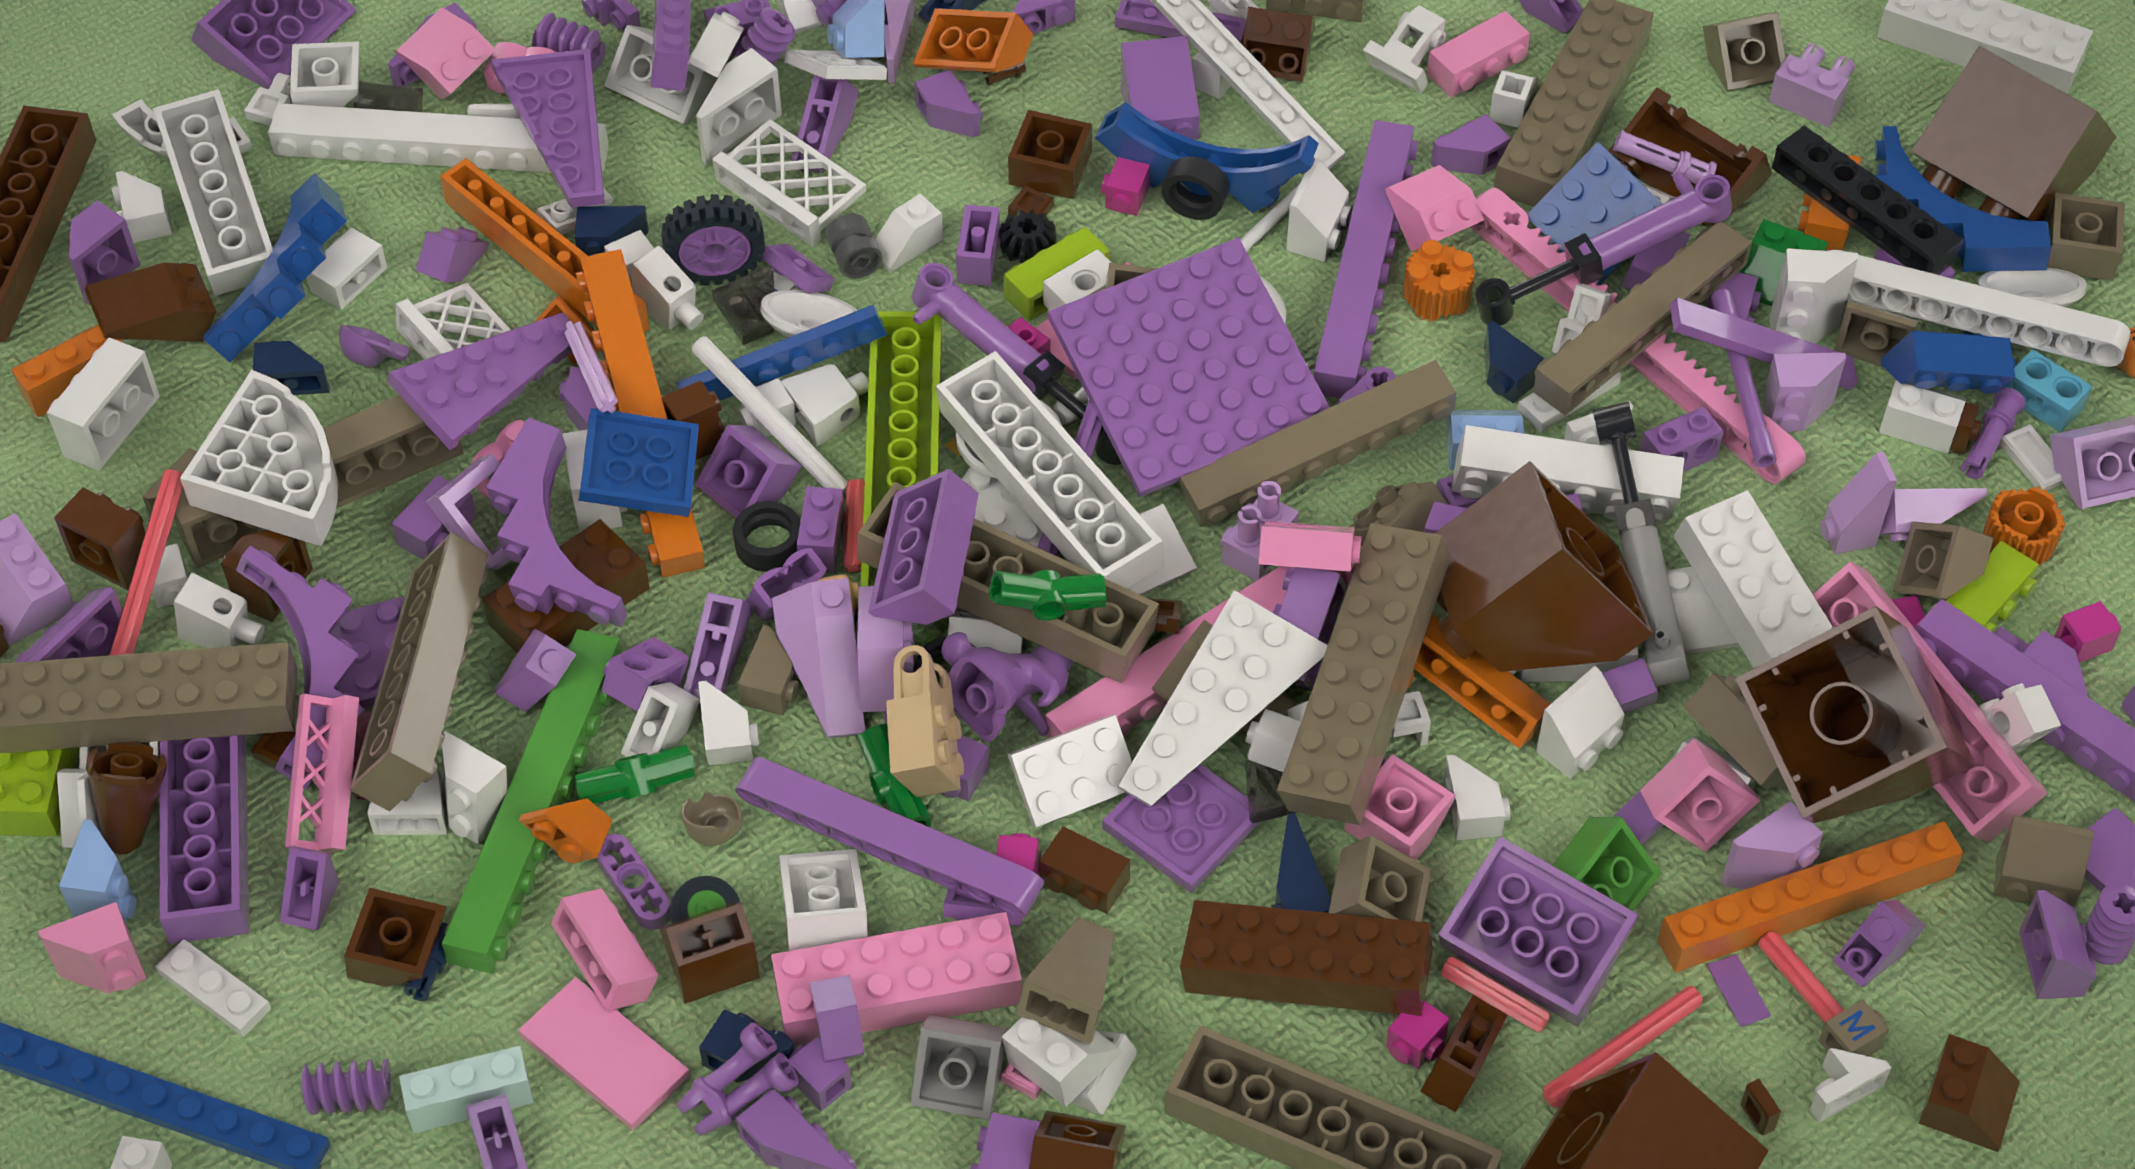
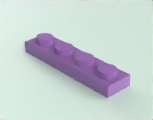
(1147, 18)

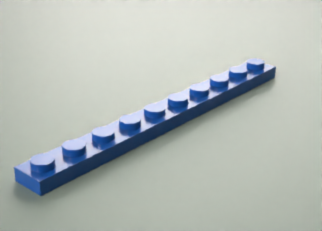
(159, 1101)

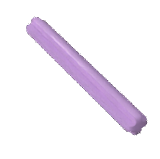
(591, 367)

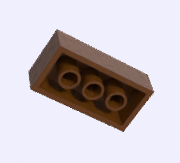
(598, 556)

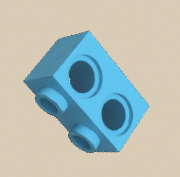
(2049, 390)

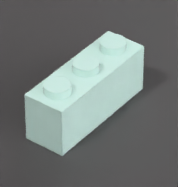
(442, 1092)

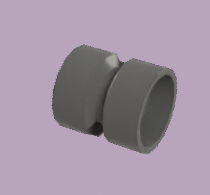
(853, 245)

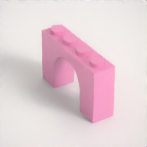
(1309, 546)

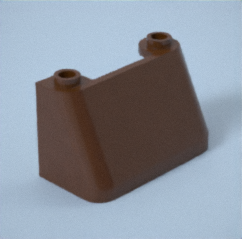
(1678, 132)

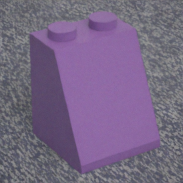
(1161, 83)

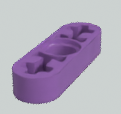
(634, 896)

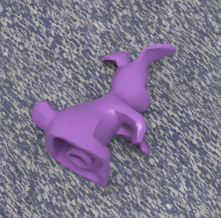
(993, 681)

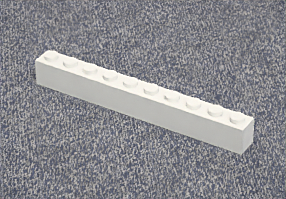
(408, 137)

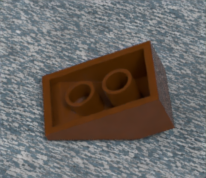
(153, 304)

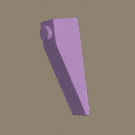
(897, 22)
(820, 640)

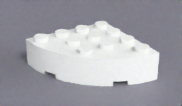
(266, 464)

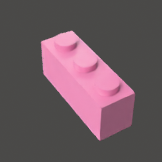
(1478, 54)
(604, 949)

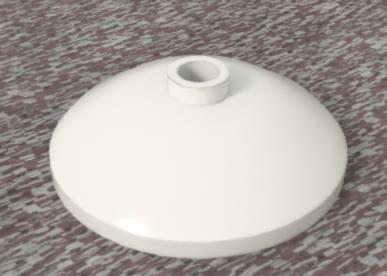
(2047, 285)
(797, 311)

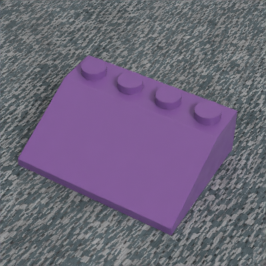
(259, 34)
(1538, 930)

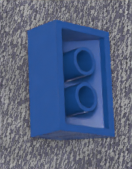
(1951, 361)

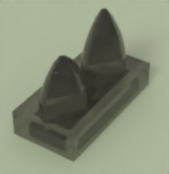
(388, 97)

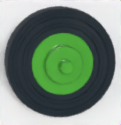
(701, 896)

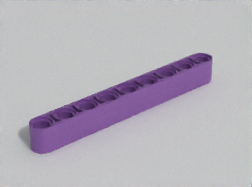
(890, 837)

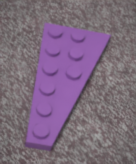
(559, 111)

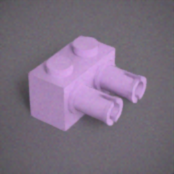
(1811, 89)
(1242, 542)

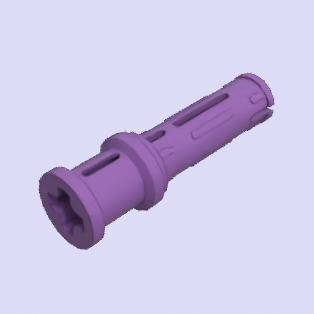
(1997, 422)

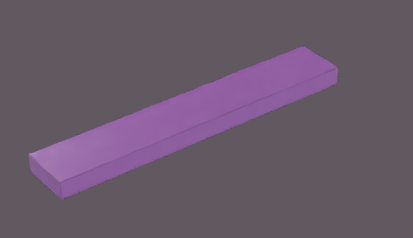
(1746, 336)

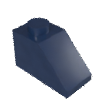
(605, 224)
(1508, 363)
(290, 367)

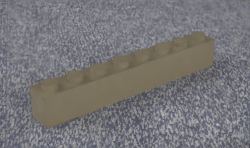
(1640, 317)
(1319, 442)

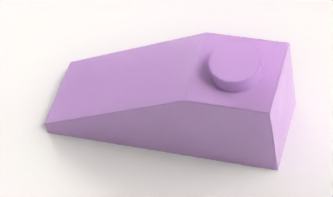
(1925, 506)
(1859, 509)

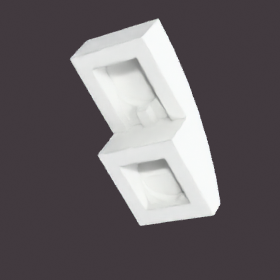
(1586, 306)

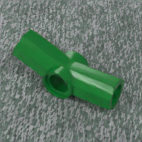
(1048, 592)
(636, 775)
(885, 786)

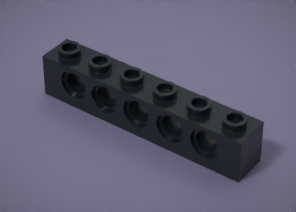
(1866, 202)

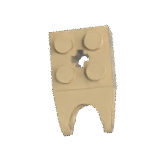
(923, 727)

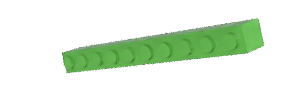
(542, 780)

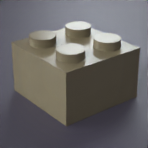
(2086, 235)
(1379, 882)

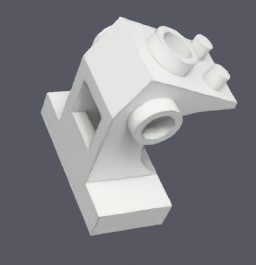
(1399, 59)

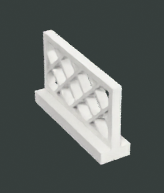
(767, 194)
(426, 333)

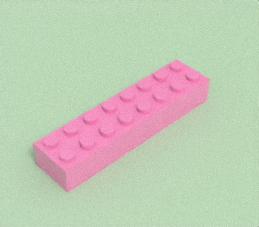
(2000, 782)

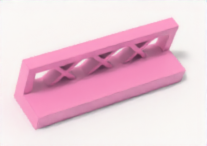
(335, 770)

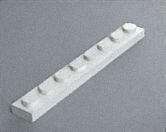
(1248, 76)

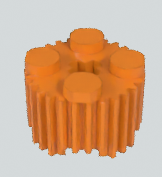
(1438, 280)
(2026, 522)

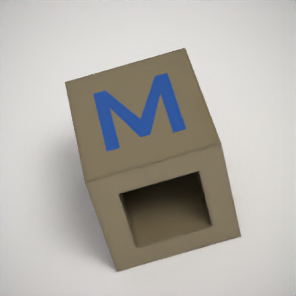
(1855, 1030)

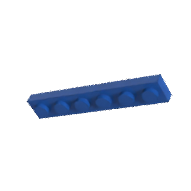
(799, 350)

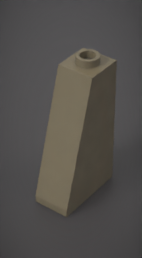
(1070, 982)

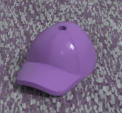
(368, 347)

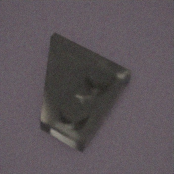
(742, 301)
(1262, 792)

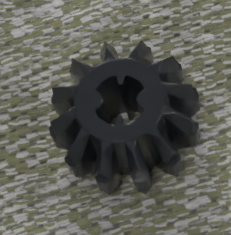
(1026, 235)

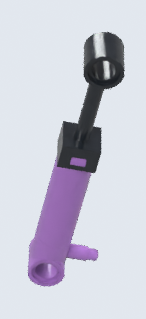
(1589, 257)
(939, 295)

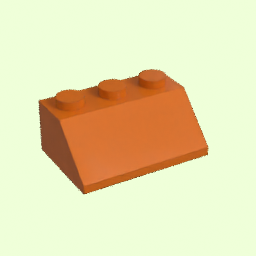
(973, 41)

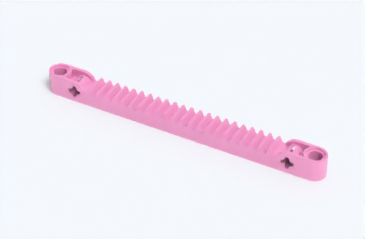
(1508, 232)

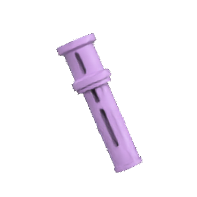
(1663, 158)

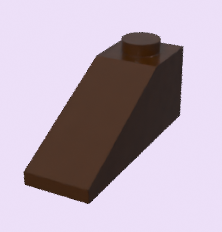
(1463, 1054)

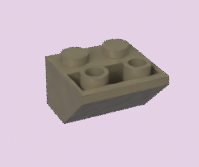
(1399, 507)

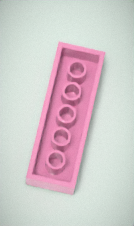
(905, 975)

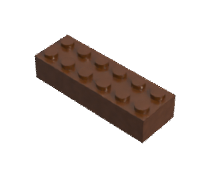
(1307, 957)

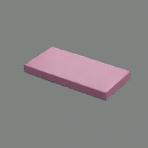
(604, 1053)

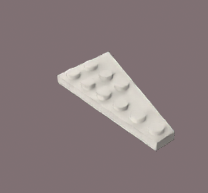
(1231, 679)

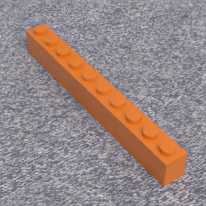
(634, 382)

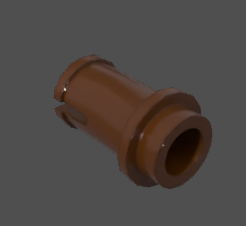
(1015, 71)

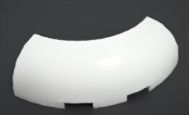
(142, 127)

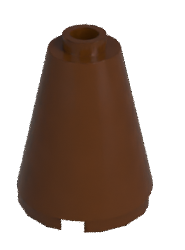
(125, 791)

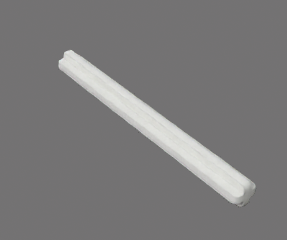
(768, 414)

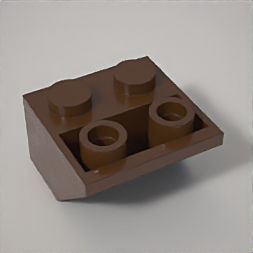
(1279, 41)
(711, 951)

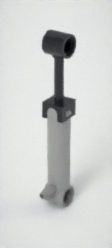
(1643, 552)

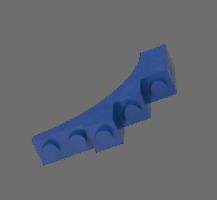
(1251, 173)
(1988, 239)
(278, 285)

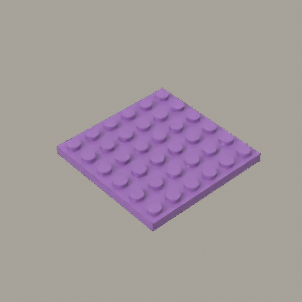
(1187, 364)

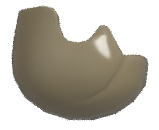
(712, 819)

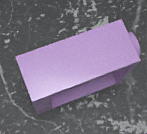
(443, 506)

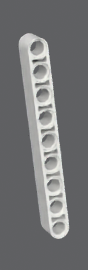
(1989, 312)

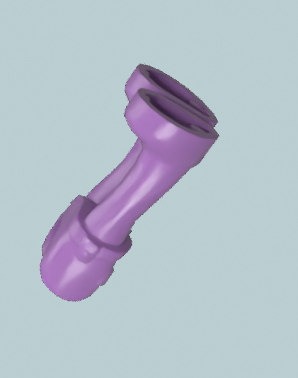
(775, 1073)

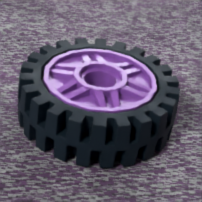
(714, 239)

